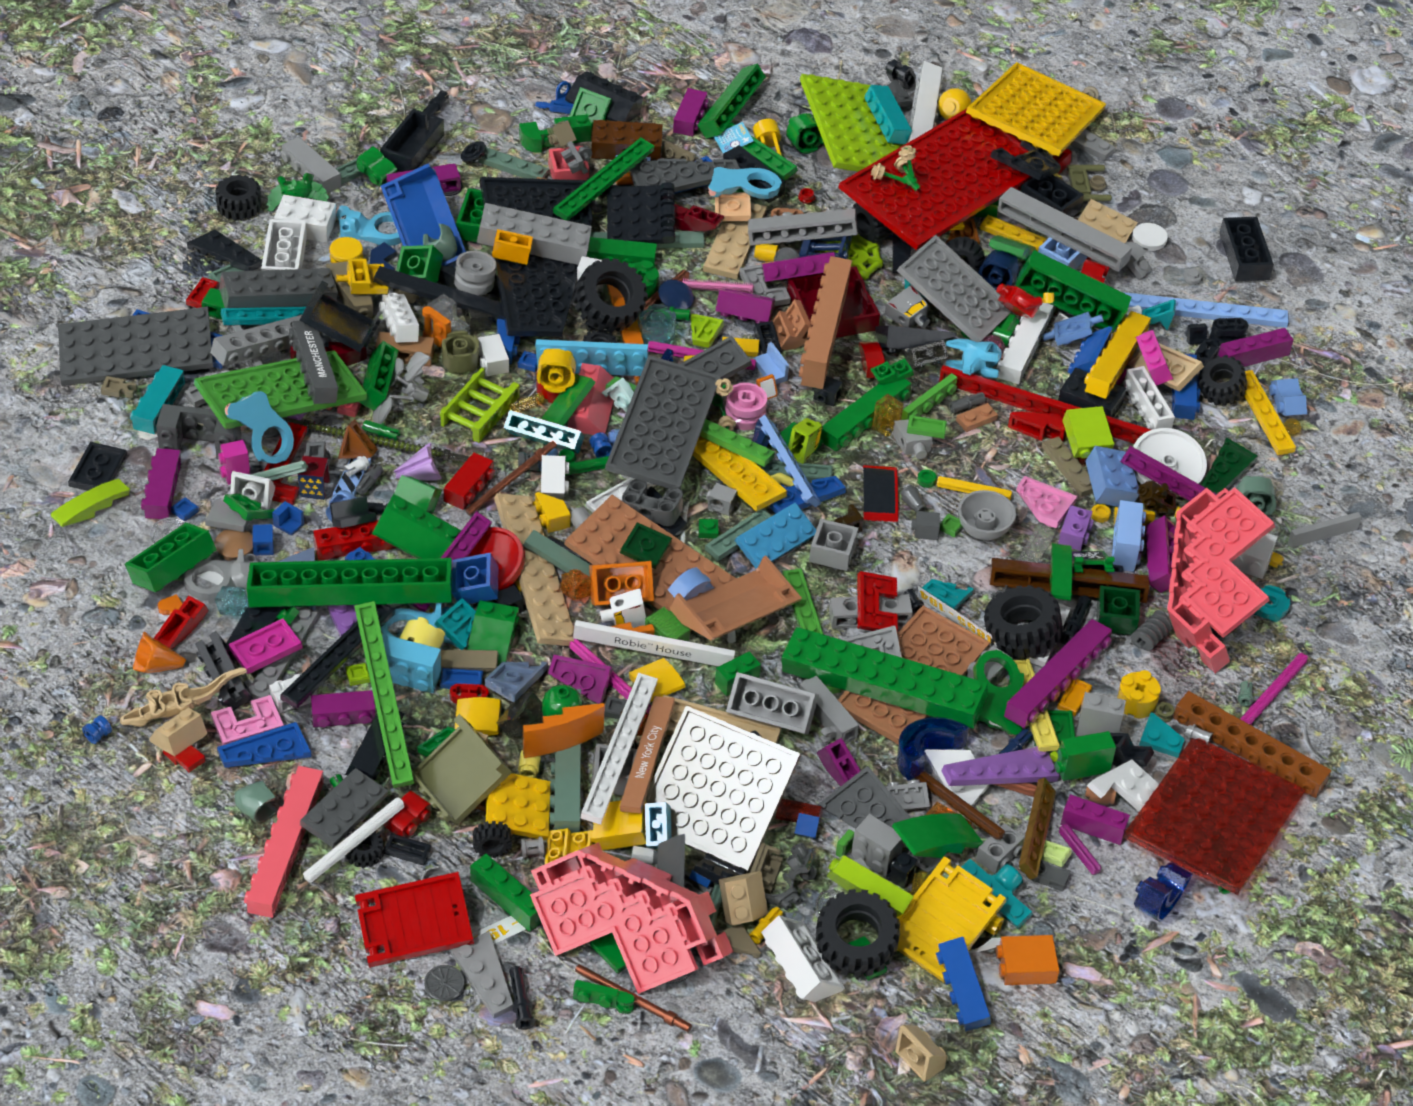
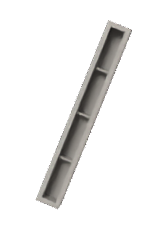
(1064, 229)

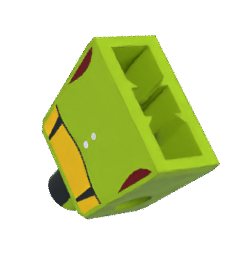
(806, 434)

